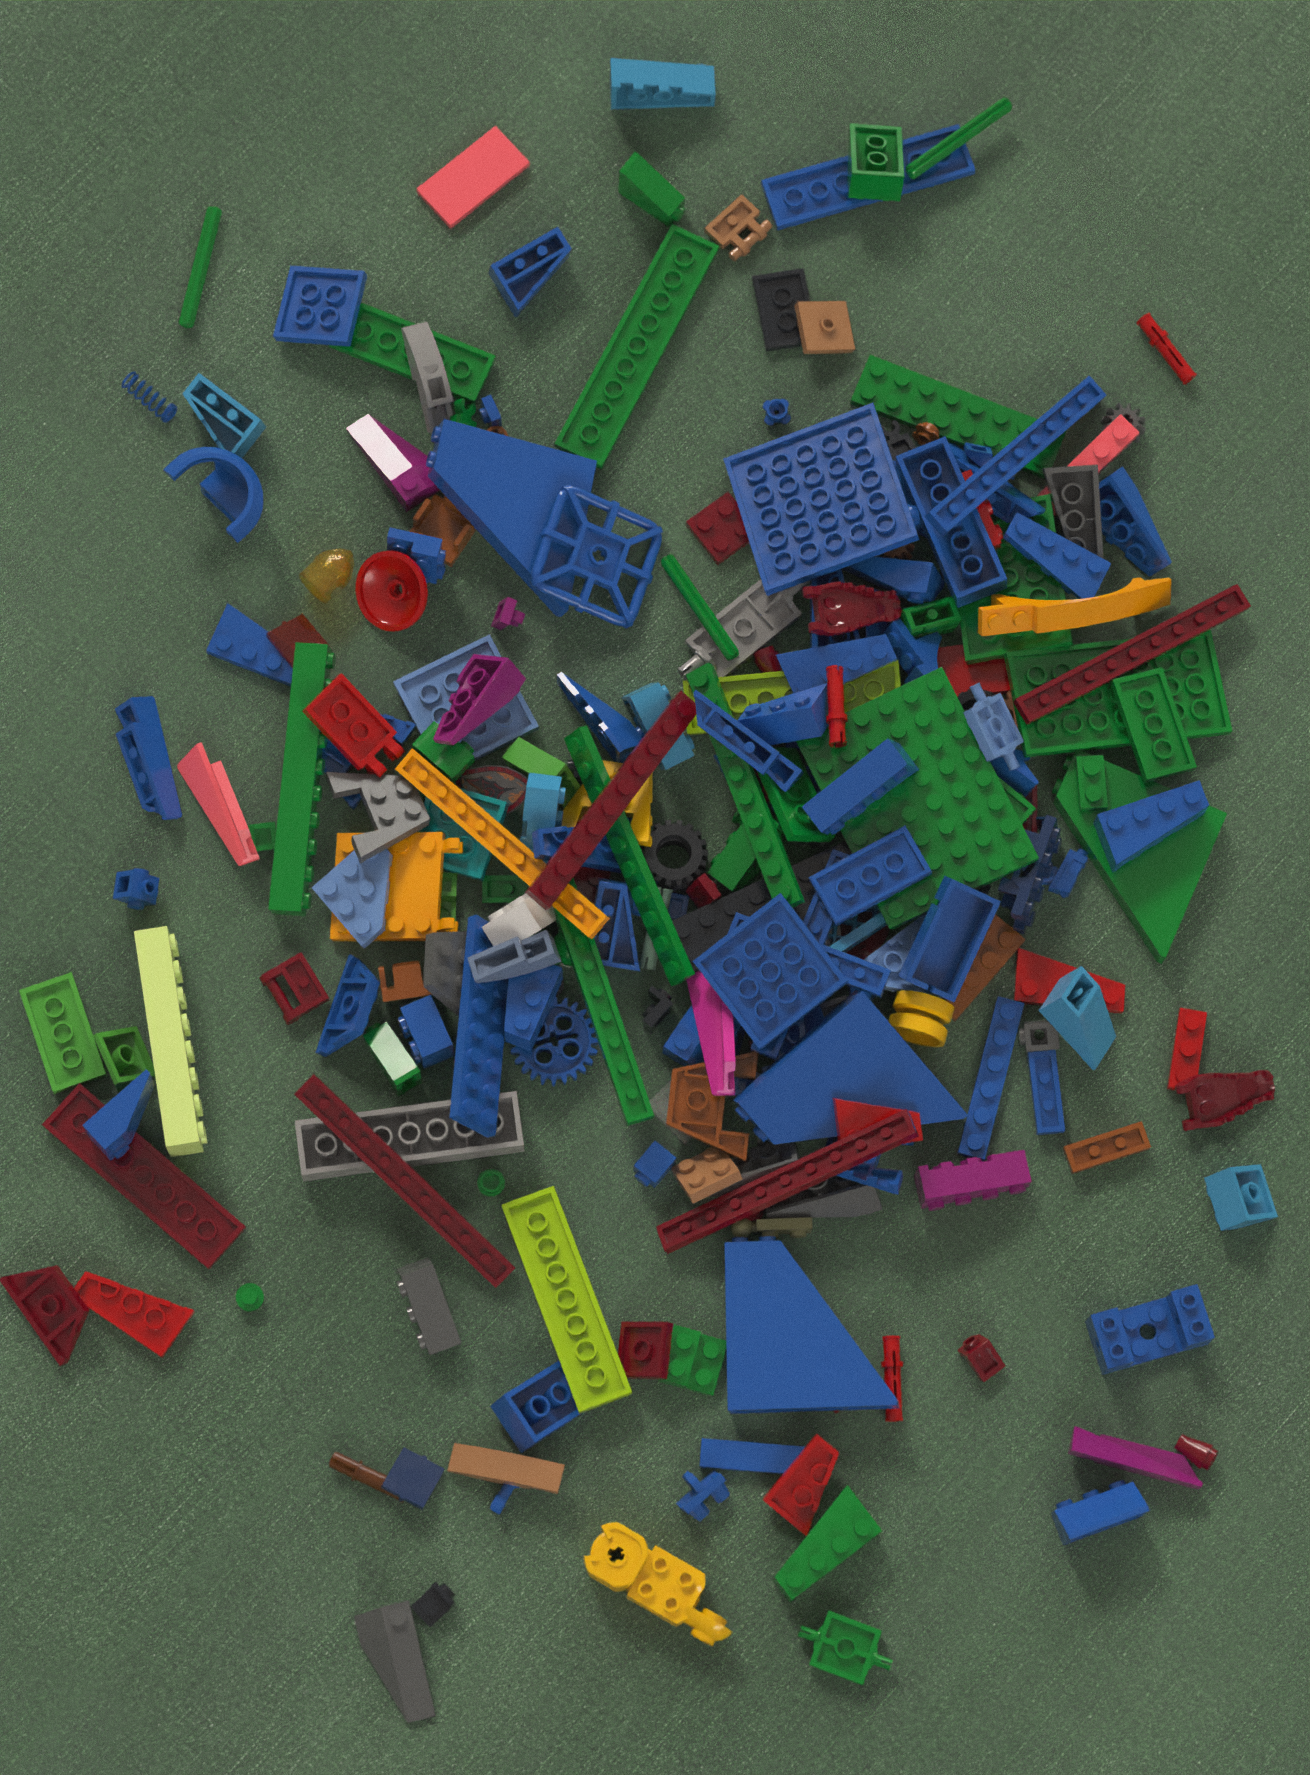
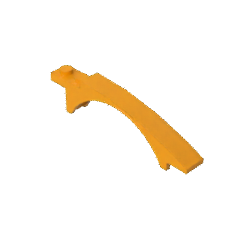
(1020, 614)

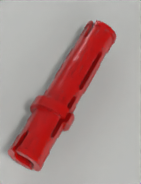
(1165, 347)
(836, 712)
(892, 1374)

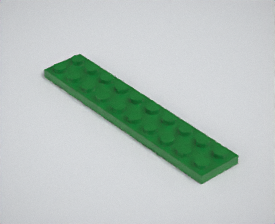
(637, 346)

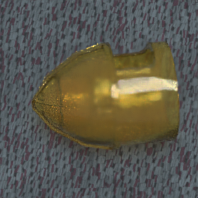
(327, 572)

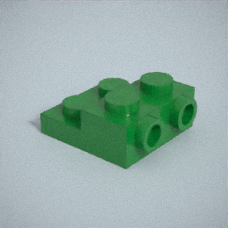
(694, 1360)

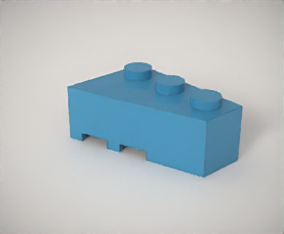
(223, 417)

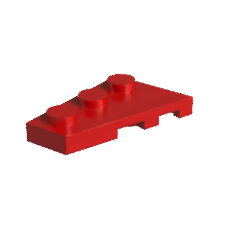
(856, 1116)
(803, 1483)

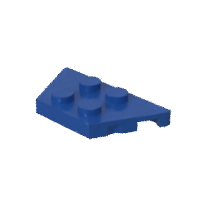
(349, 1007)

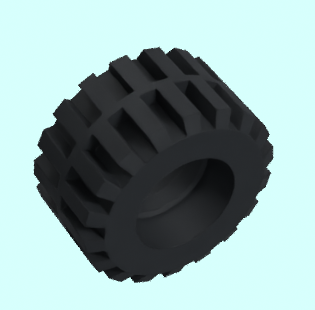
(681, 836)

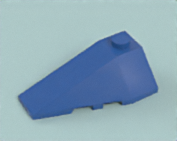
(1129, 524)
(910, 579)
(610, 728)

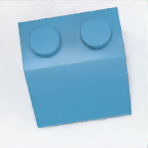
(1240, 1197)

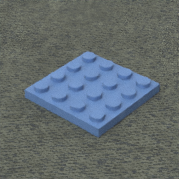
(428, 694)

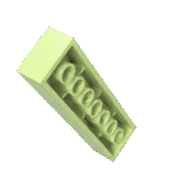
(168, 1041)

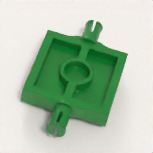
(845, 1648)

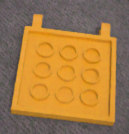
(413, 890)

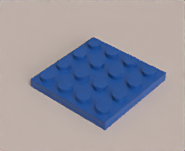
(770, 971)

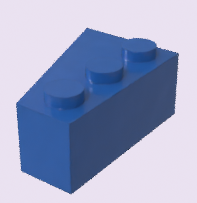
(789, 717)
(529, 1003)

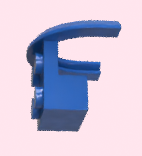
(230, 487)

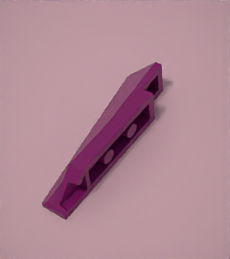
(1133, 1457)

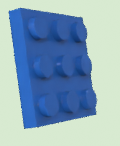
(320, 306)

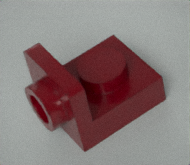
(703, 891)
(981, 1356)

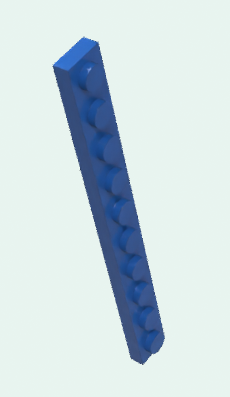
(1015, 456)

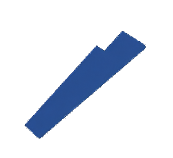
(1007, 498)
(147, 756)

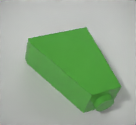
(530, 759)

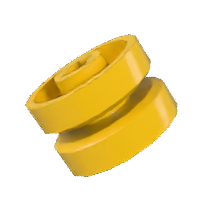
(921, 1018)

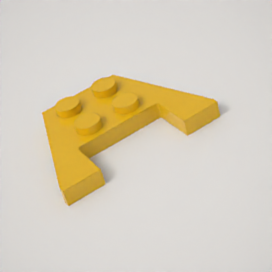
(638, 809)

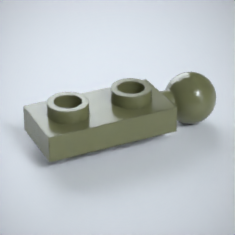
(772, 1227)

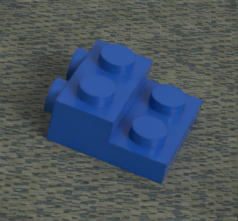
(422, 549)

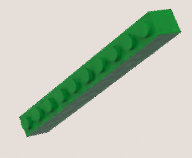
(300, 784)

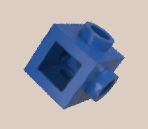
(136, 888)

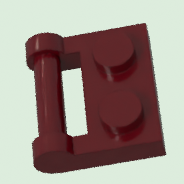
(302, 983)

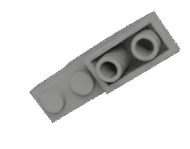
(429, 374)

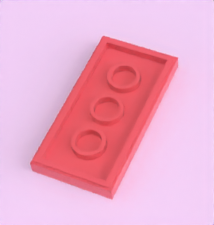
(473, 177)

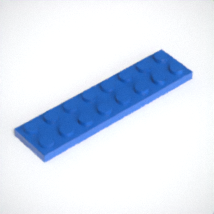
(823, 187)
(478, 1042)

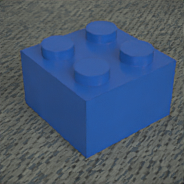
(427, 1032)

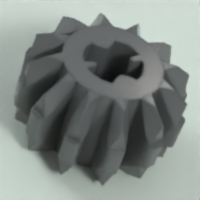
(1131, 416)

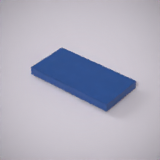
(870, 875)

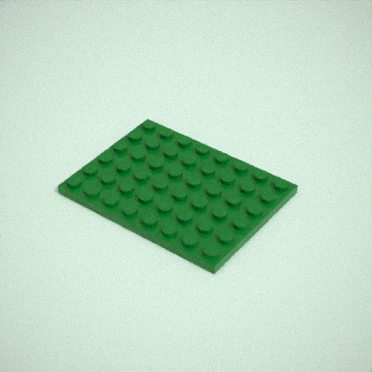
(948, 805)

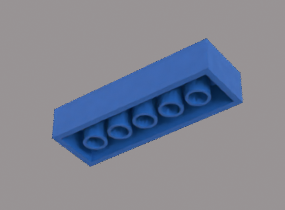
(966, 550)

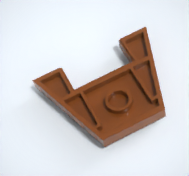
(699, 1113)

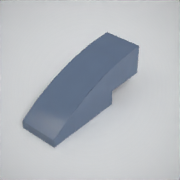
(514, 958)

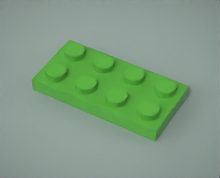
(62, 1033)

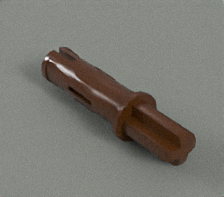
(359, 1472)

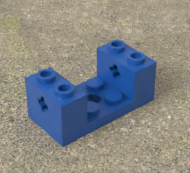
(1178, 1325)

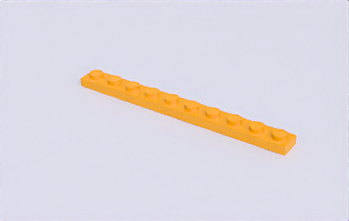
(496, 838)

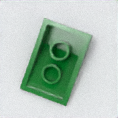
(875, 162)

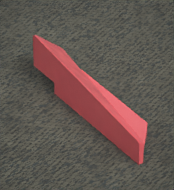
(217, 799)

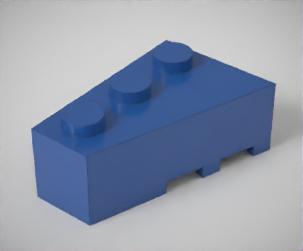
(529, 268)
(616, 937)

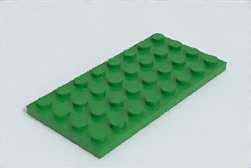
(1095, 718)

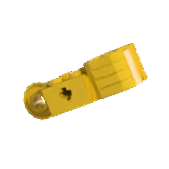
(654, 1581)

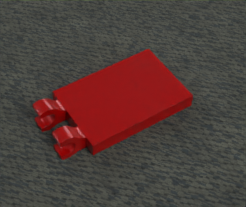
(961, 676)
(353, 725)

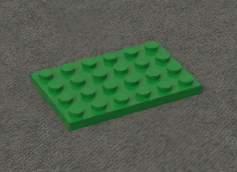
(1023, 581)

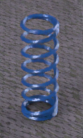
(171, 408)

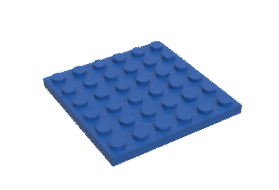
(820, 499)

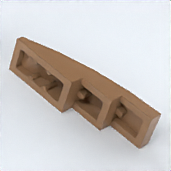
(506, 1468)

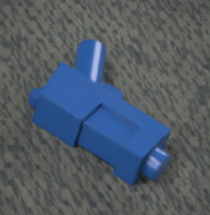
(1064, 879)

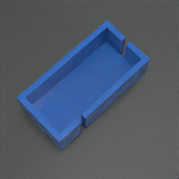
(949, 939)

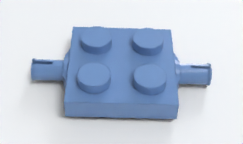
(993, 727)

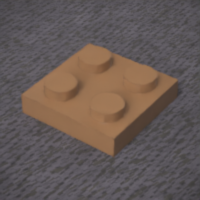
(706, 1174)

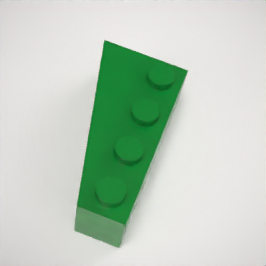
(833, 1540)

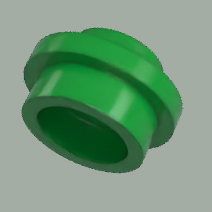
(491, 1182)
(249, 1297)

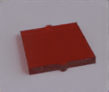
(293, 631)

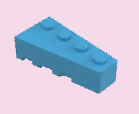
(660, 84)

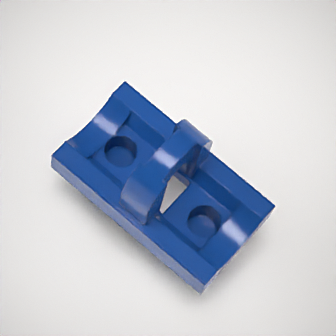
(711, 1485)

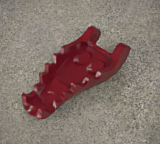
(847, 607)
(1221, 1096)

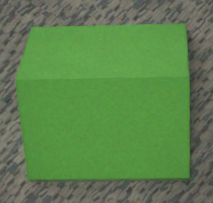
(124, 1055)

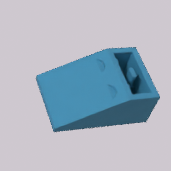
(1080, 1015)

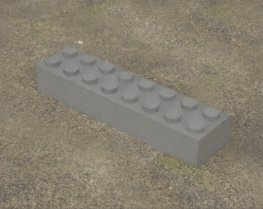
(416, 1132)

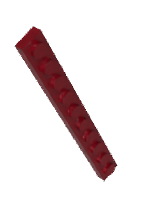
(1131, 654)
(612, 801)
(404, 1180)
(787, 1181)

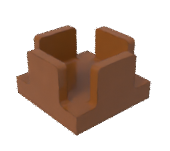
(444, 521)
(407, 982)

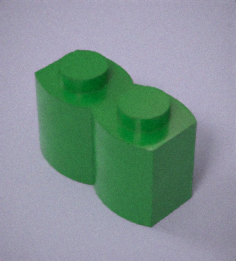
(448, 759)

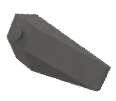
(395, 1653)

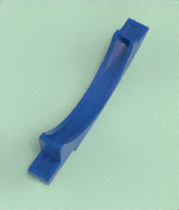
(920, 658)

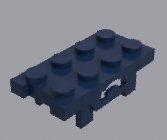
(1025, 891)

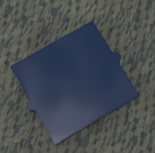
(412, 1478)

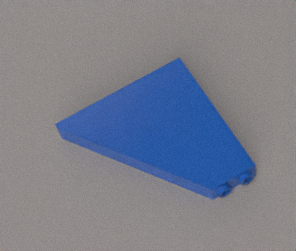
(509, 494)
(844, 1057)
(787, 1341)

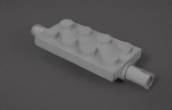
(750, 623)

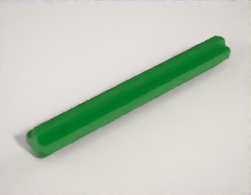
(958, 138)
(200, 267)
(700, 607)

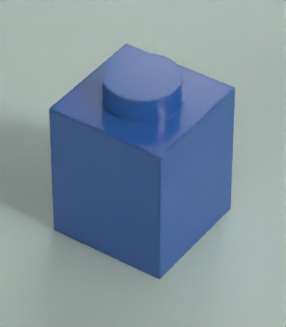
(653, 1165)

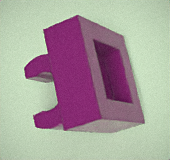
(506, 615)

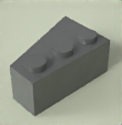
(427, 1306)

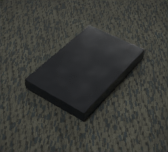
(775, 302)

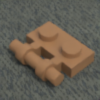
(733, 221)

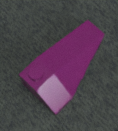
(395, 461)

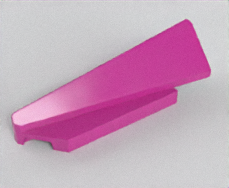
(715, 1034)

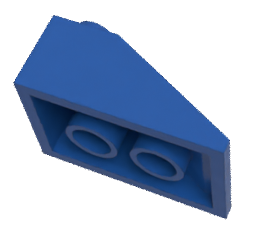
(118, 1120)
(536, 1407)

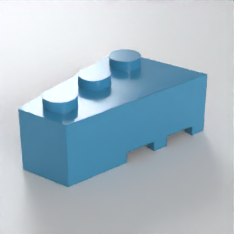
(647, 706)
(541, 805)

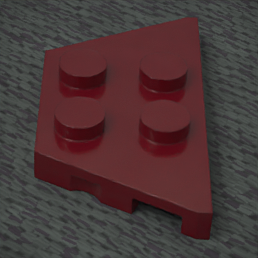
(50, 1308)

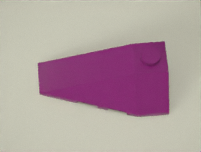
(483, 689)

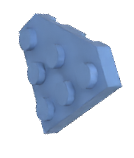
(358, 894)
(893, 955)

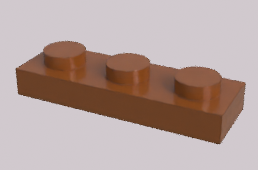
(1106, 1147)

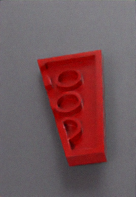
(1038, 975)
(140, 1315)

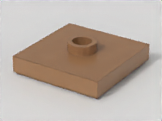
(824, 327)

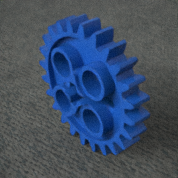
(560, 1065)

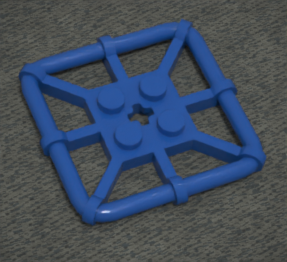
(582, 563)

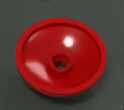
(380, 594)

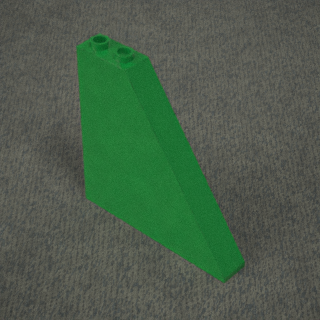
(1162, 879)

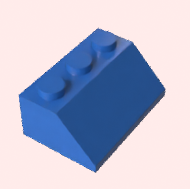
(1098, 1511)

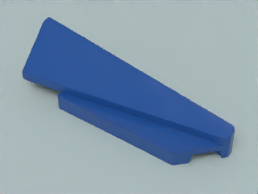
(745, 743)

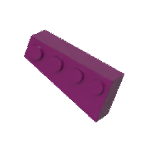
(972, 1180)

